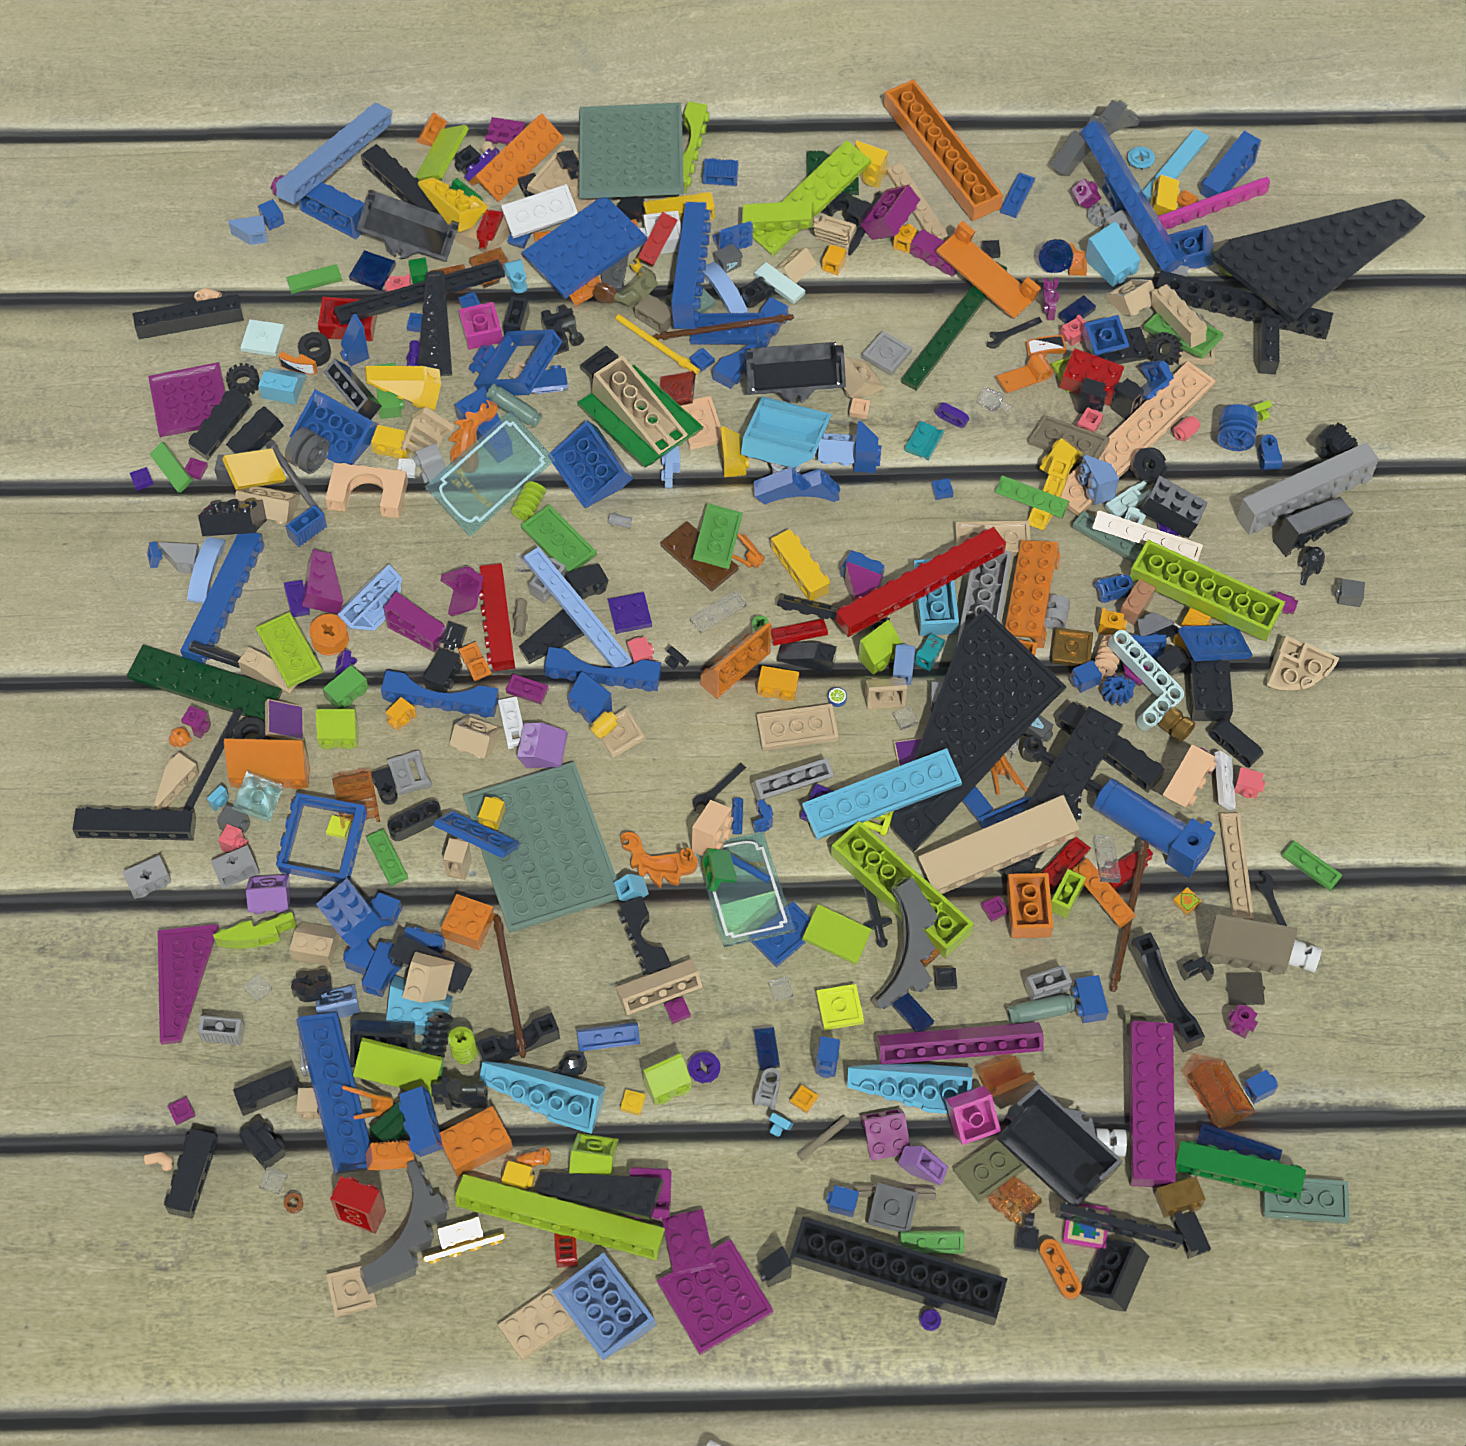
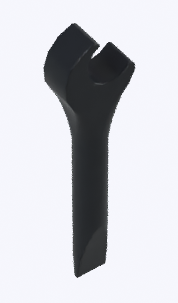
(1000, 337)
(710, 795)
(1267, 891)

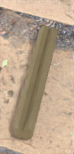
(924, 1193)

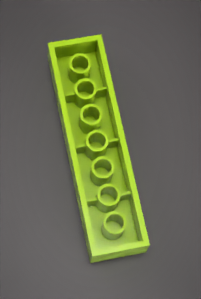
(1207, 590)
(882, 868)

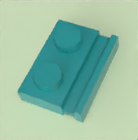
(924, 440)

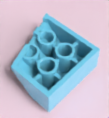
(412, 1011)

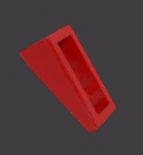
(565, 1261)

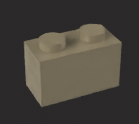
(654, 313)

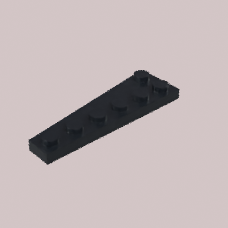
(435, 336)
(613, 1193)

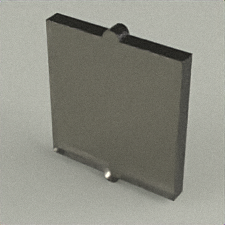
(1245, 988)

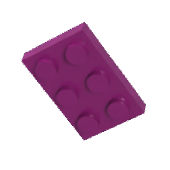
(688, 1242)

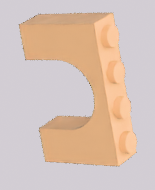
(347, 477)

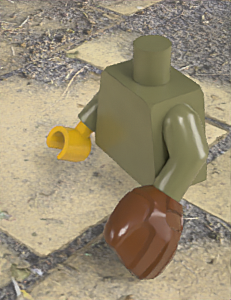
(633, 292)

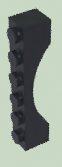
(1149, 959)

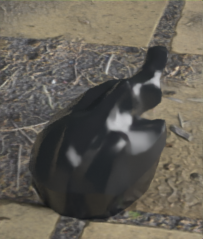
(1313, 560)
(572, 1065)

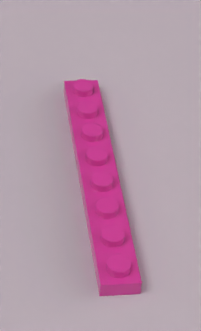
(1215, 203)

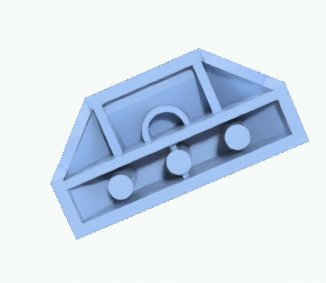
(366, 607)

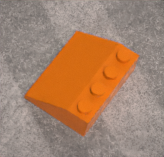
(737, 661)
(274, 759)

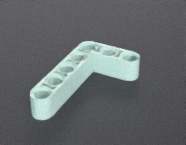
(1148, 678)

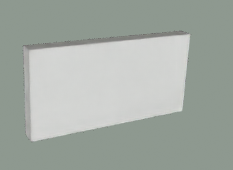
(539, 211)

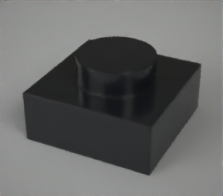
(991, 248)
(946, 978)

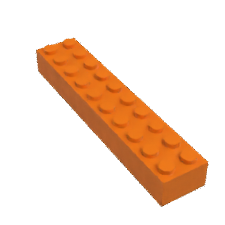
(943, 150)

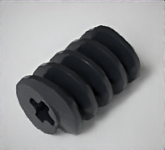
(437, 1036)

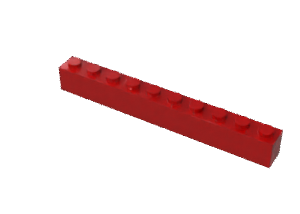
(920, 581)

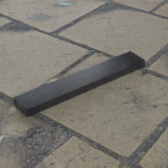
(195, 793)

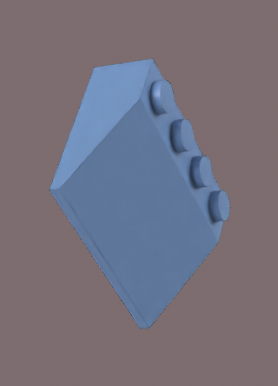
(604, 1307)

